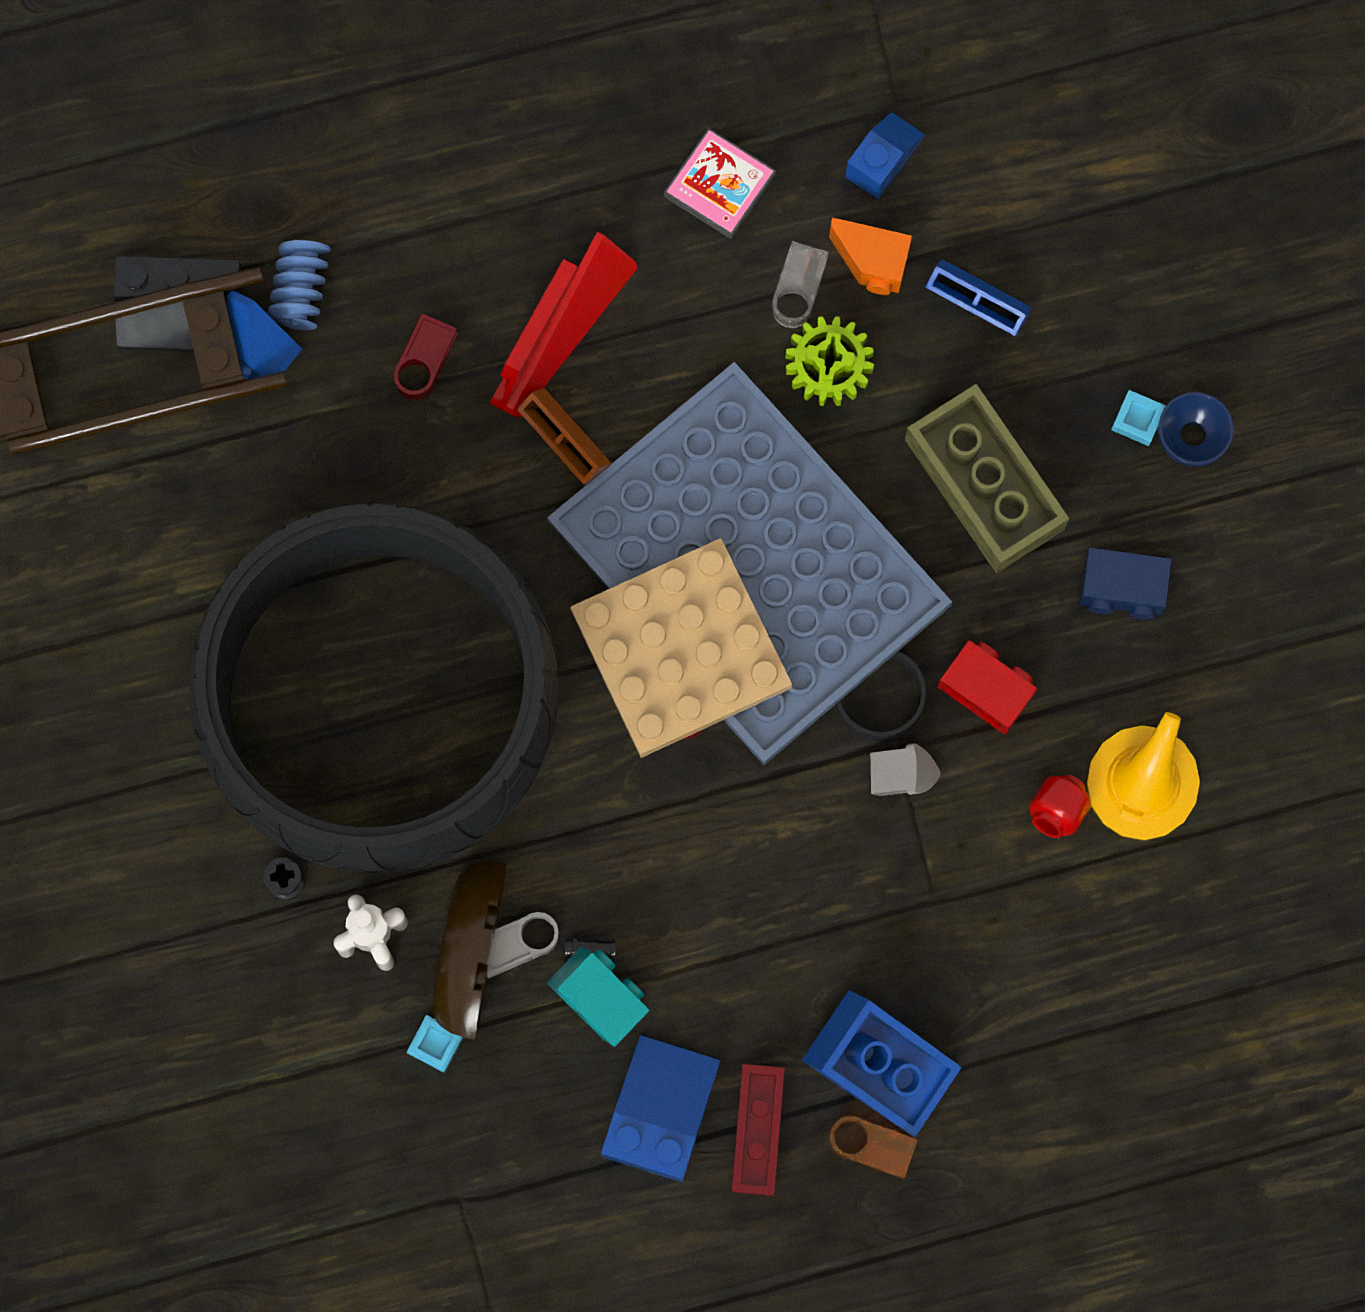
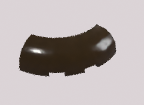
(467, 948)

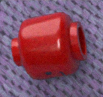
(1060, 806)

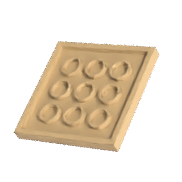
(681, 647)

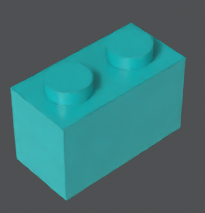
(599, 995)

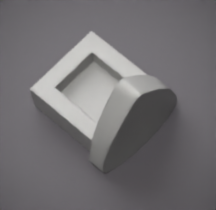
(903, 771)

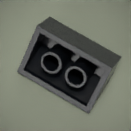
(167, 325)

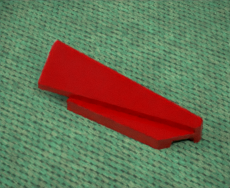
(562, 320)

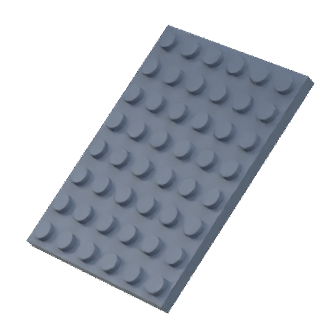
(806, 548)

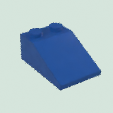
(881, 1063)
(660, 1108)

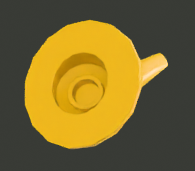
(1144, 780)

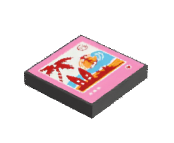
(719, 183)

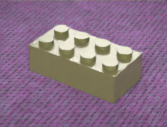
(986, 478)

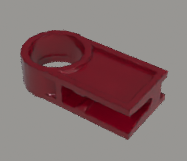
(427, 348)

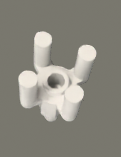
(370, 931)

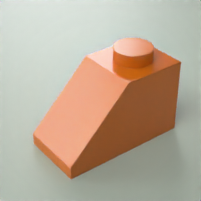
(872, 254)

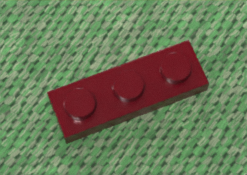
(758, 1130)

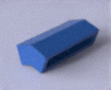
(983, 290)

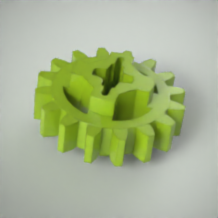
(844, 362)

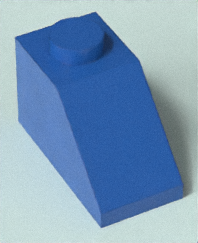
(882, 154)
(259, 339)

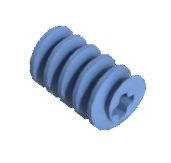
(296, 283)

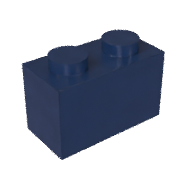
(1125, 583)

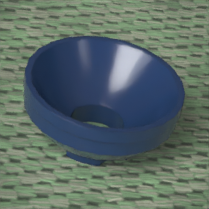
(1204, 412)

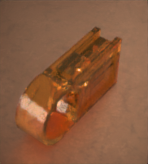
(883, 1150)

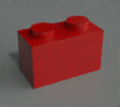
(988, 686)

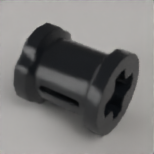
(295, 885)

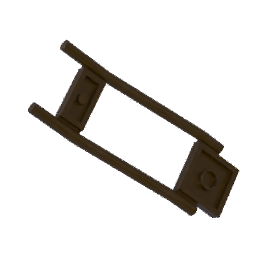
(213, 344)

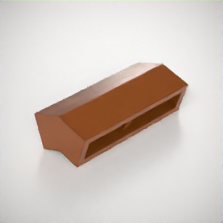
(570, 432)

